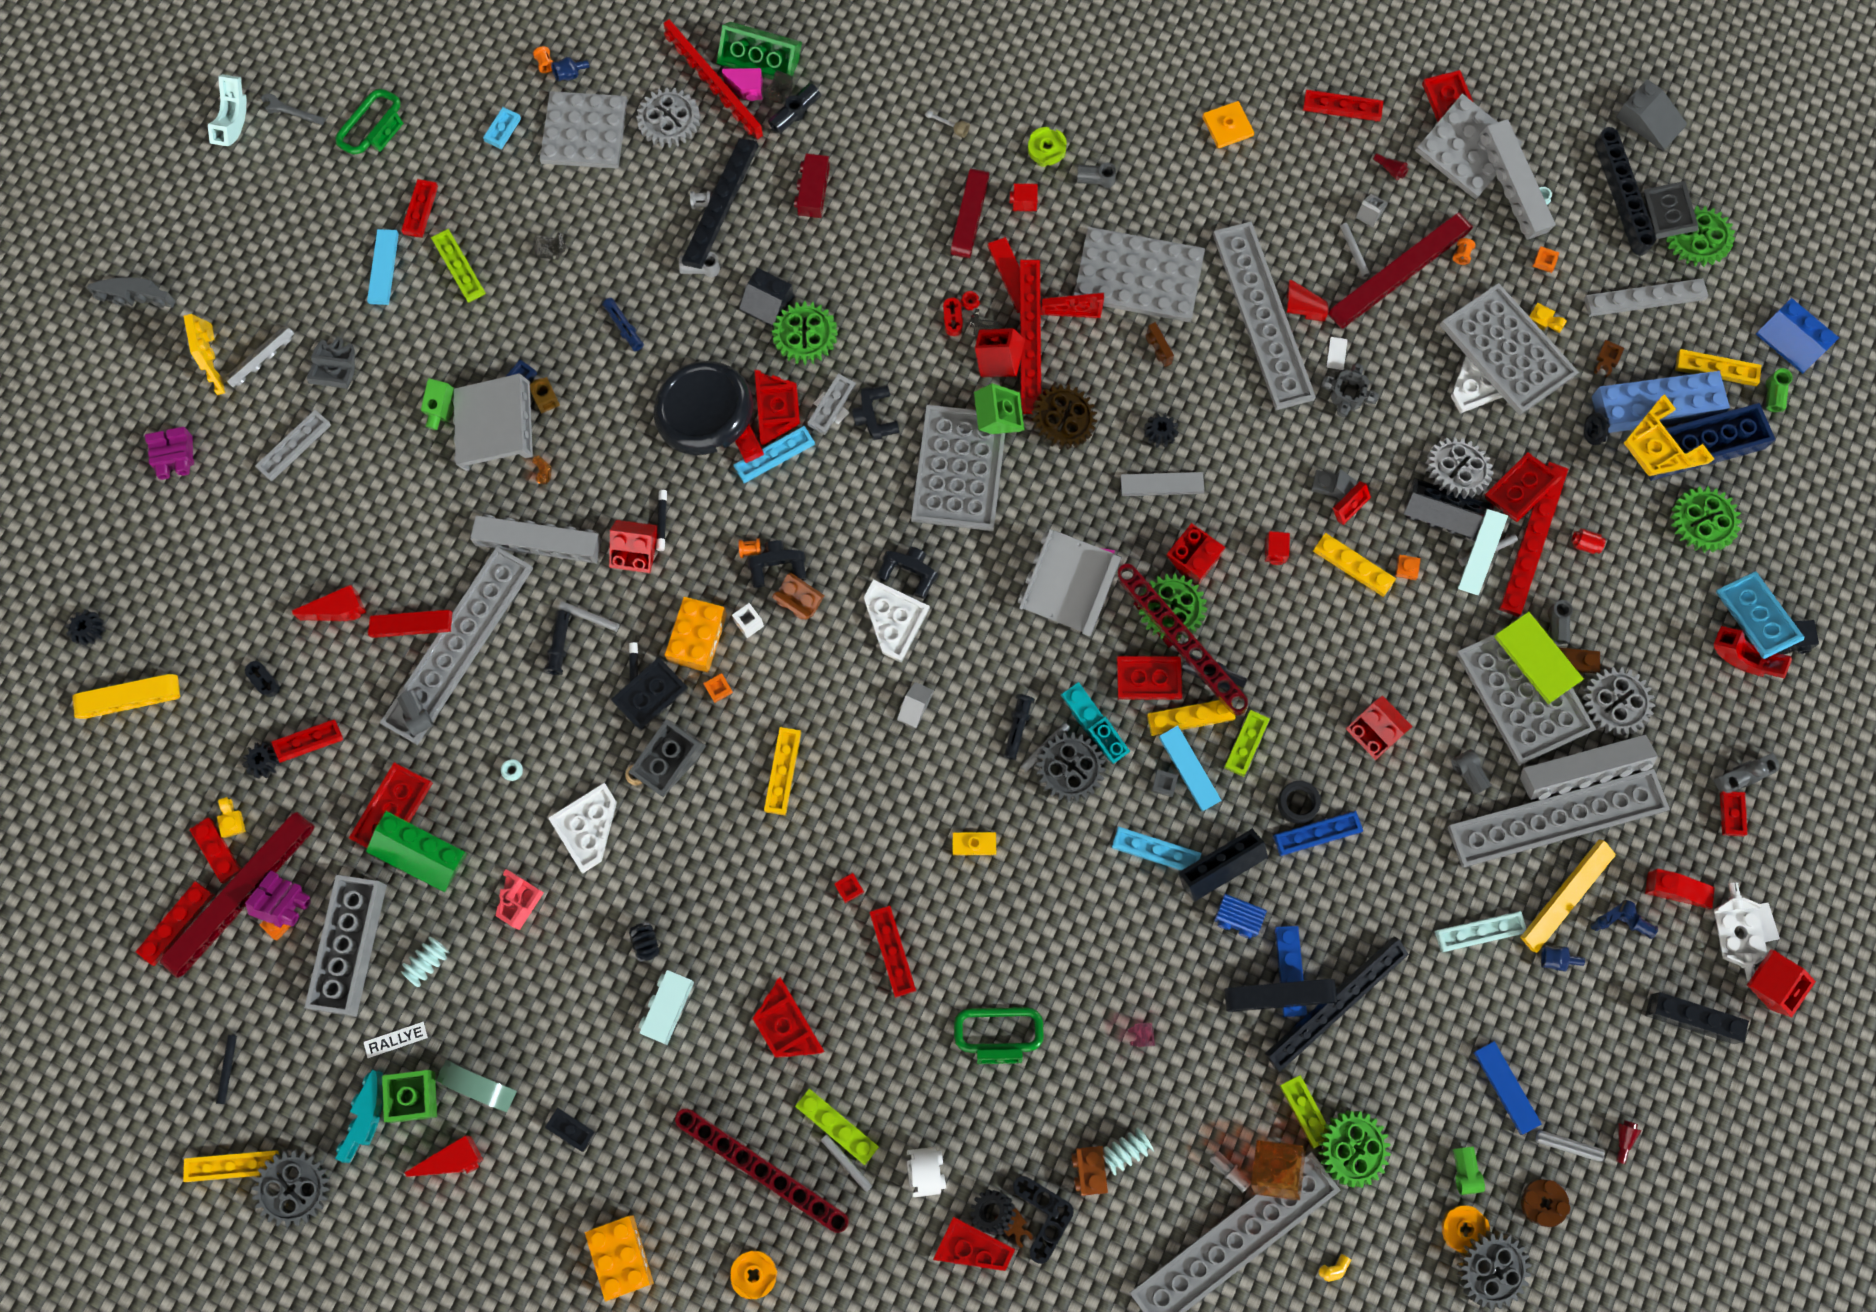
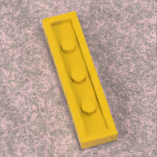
(1730, 369)
(1354, 564)
(1189, 717)
(782, 771)
(226, 1166)

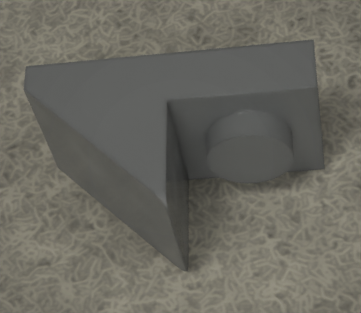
(1332, 484)

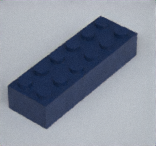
(1724, 435)

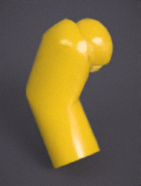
(1335, 1272)

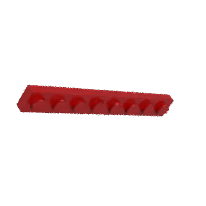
(715, 83)
(1030, 330)
(1531, 547)

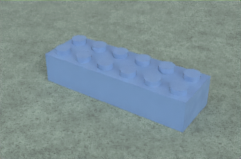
(1692, 396)

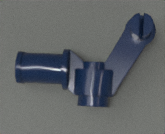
(1627, 913)

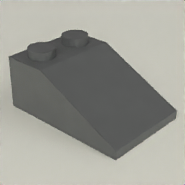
(1652, 115)
(667, 757)

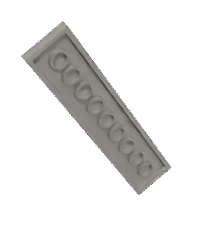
(1264, 316)
(455, 650)
(1558, 818)
(1232, 1244)

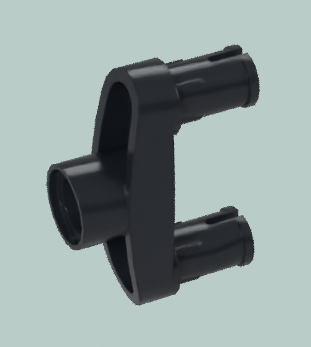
(865, 413)
(775, 556)
(912, 562)

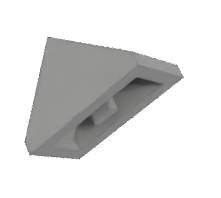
(1371, 210)
(915, 705)

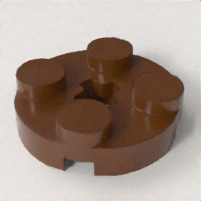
(1558, 1206)

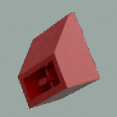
(999, 352)
(632, 546)
(1195, 554)
(1378, 727)
(1781, 983)

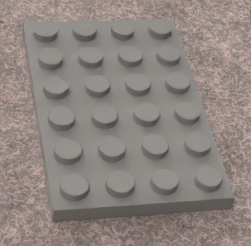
(1140, 273)
(1509, 349)
(957, 471)
(1517, 708)

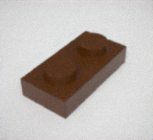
(1162, 350)
(1583, 660)

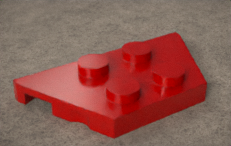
(776, 406)
(784, 1025)

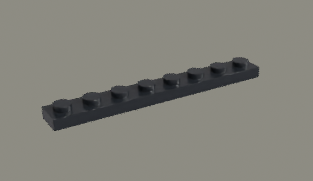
(720, 203)
(1347, 995)

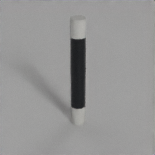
(661, 523)
(633, 660)

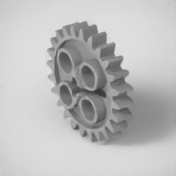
(657, 128)
(1471, 477)
(1631, 717)

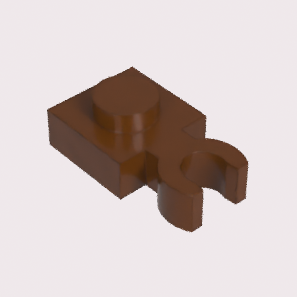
(1609, 357)
(1017, 1228)

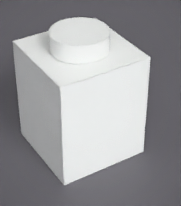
(748, 620)

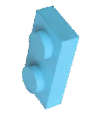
(502, 128)

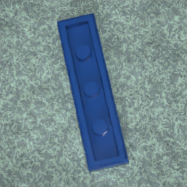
(1318, 833)
(1507, 1088)

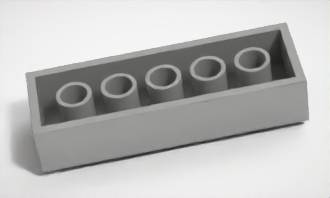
(345, 946)

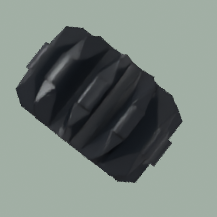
(1158, 437)
(85, 628)
(263, 768)
(644, 941)

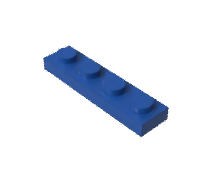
(1290, 963)

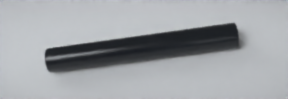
(226, 1069)

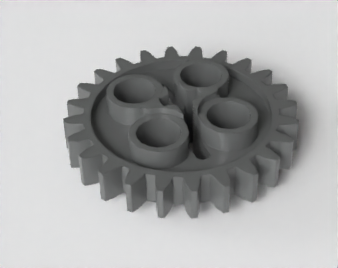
(1059, 783)
(274, 1203)
(1494, 1269)

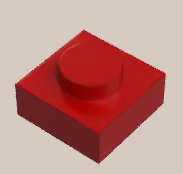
(849, 888)

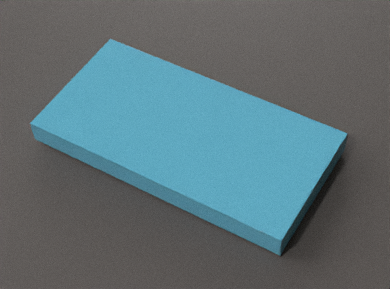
(1760, 615)

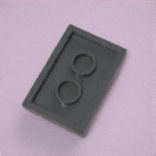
(1670, 210)

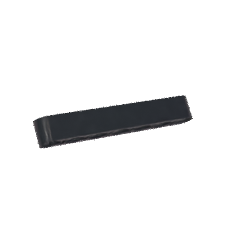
(1615, 161)

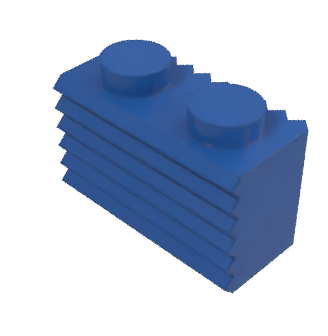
(1239, 916)

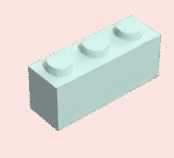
(666, 1007)

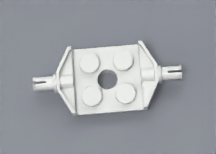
(1745, 915)

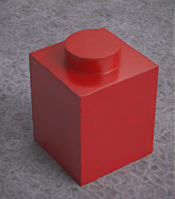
(1024, 197)
(1277, 547)

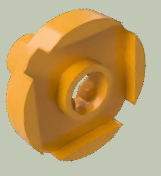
(1454, 1220)
(767, 1273)

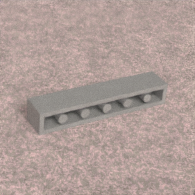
(1517, 179)
(536, 539)
(1588, 767)

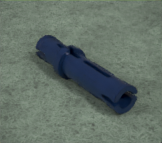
(634, 341)

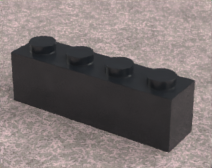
(1223, 865)
(1697, 1018)

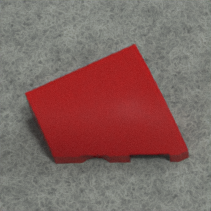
(1305, 303)

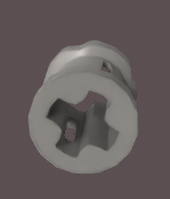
(699, 199)

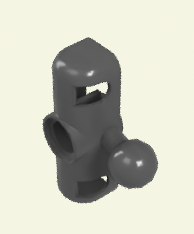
(1747, 774)

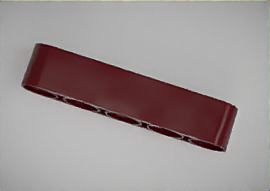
(970, 213)

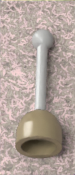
(961, 128)

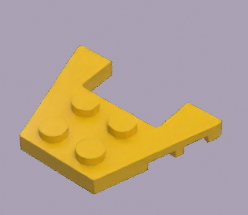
(199, 335)
(1657, 449)

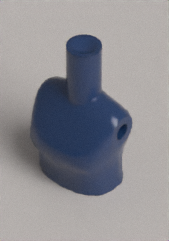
(567, 69)
(1559, 958)

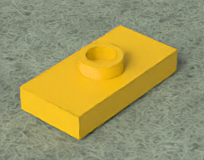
(974, 843)

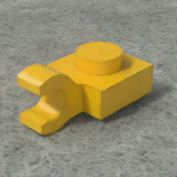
(1543, 317)
(231, 821)

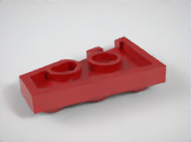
(1074, 306)
(973, 1247)

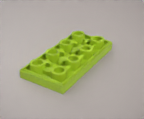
(1538, 657)

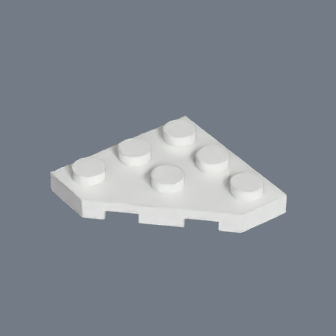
(1472, 388)
(894, 618)
(586, 826)

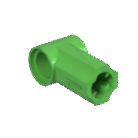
(1777, 391)
(1468, 1177)

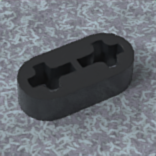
(265, 676)

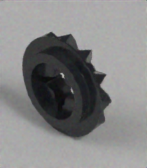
(1590, 428)

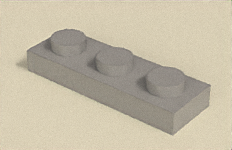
(831, 404)

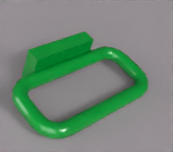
(381, 133)
(999, 1052)

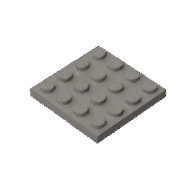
(583, 130)
(1457, 149)

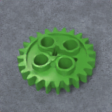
(1710, 248)
(786, 333)
(1715, 535)
(1178, 590)
(1354, 1149)

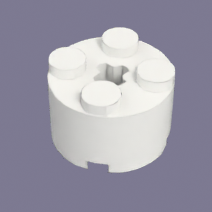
(925, 1171)

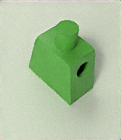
(437, 403)

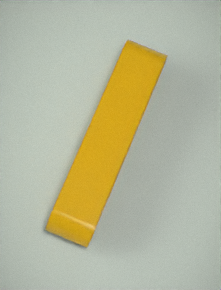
(126, 696)

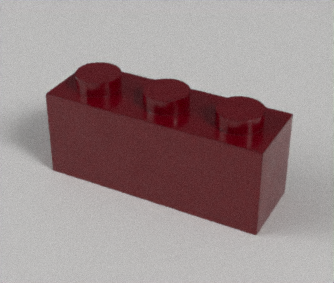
(812, 185)

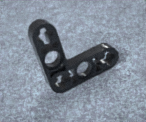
(1051, 1210)

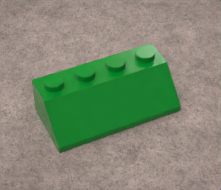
(752, 48)
(415, 851)

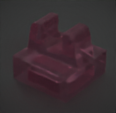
(1144, 1035)

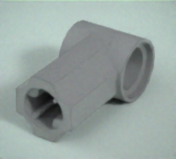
(709, 271)

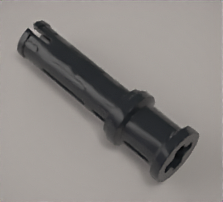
(557, 652)
(1020, 717)

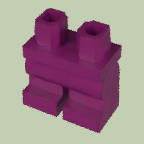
(170, 451)
(277, 901)

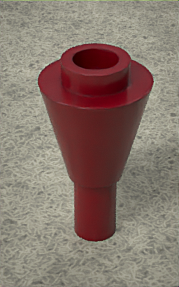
(1396, 168)
(1627, 1136)

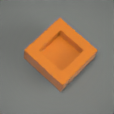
(1545, 259)
(1407, 567)
(718, 688)
(274, 931)

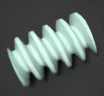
(424, 961)
(1126, 1150)

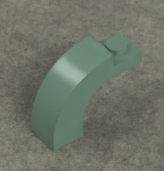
(476, 1086)

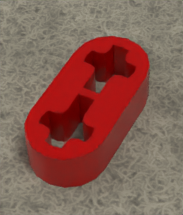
(948, 317)

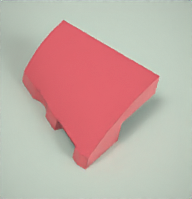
(517, 900)

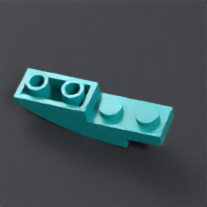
(1094, 724)
(368, 1108)

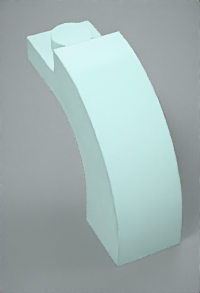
(232, 112)

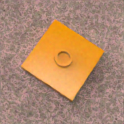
(1228, 124)

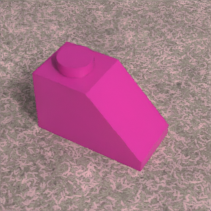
(745, 82)

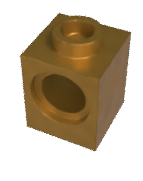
(546, 401)

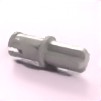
(1230, 1171)

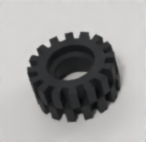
(980, 1213)

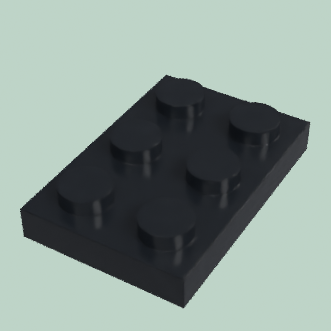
(649, 694)

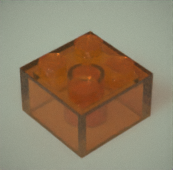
(1278, 1170)

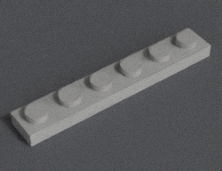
(1646, 297)

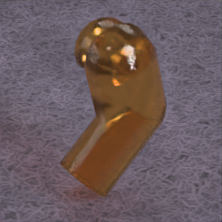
(544, 470)

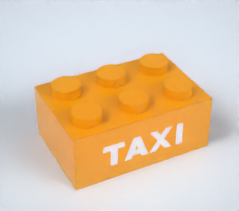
(696, 634)
(619, 1258)

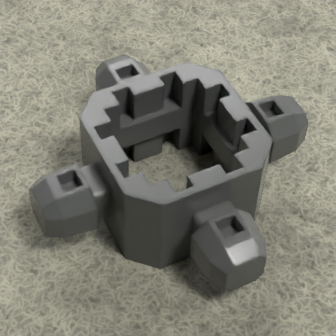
(1353, 377)

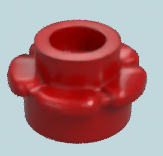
(970, 295)

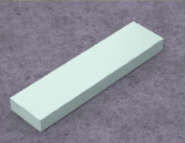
(1482, 552)
(1480, 931)

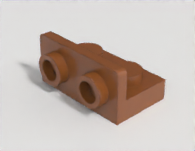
(798, 597)
(1090, 1170)

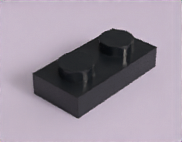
(570, 1129)

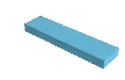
(383, 267)
(775, 454)
(1189, 768)
(1154, 849)

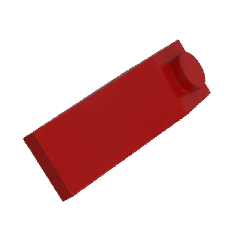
(336, 606)
(1679, 888)
(455, 1158)

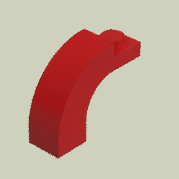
(1737, 651)

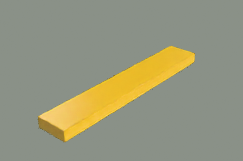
(1567, 896)

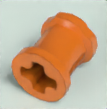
(542, 55)
(1464, 251)
(749, 547)

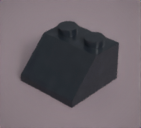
(766, 296)

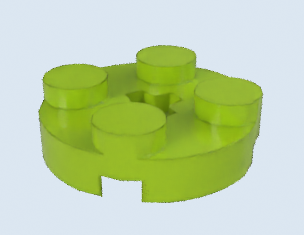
(1047, 156)

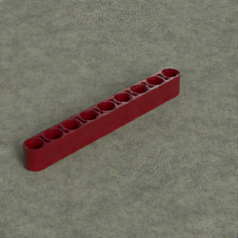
(1400, 270)
(1186, 648)
(234, 896)
(750, 1168)

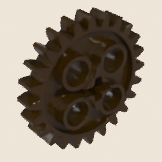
(1047, 408)

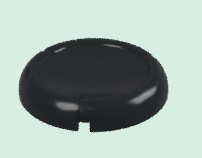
(703, 407)

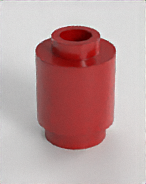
(1588, 541)

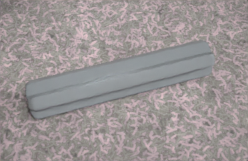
(1570, 1145)

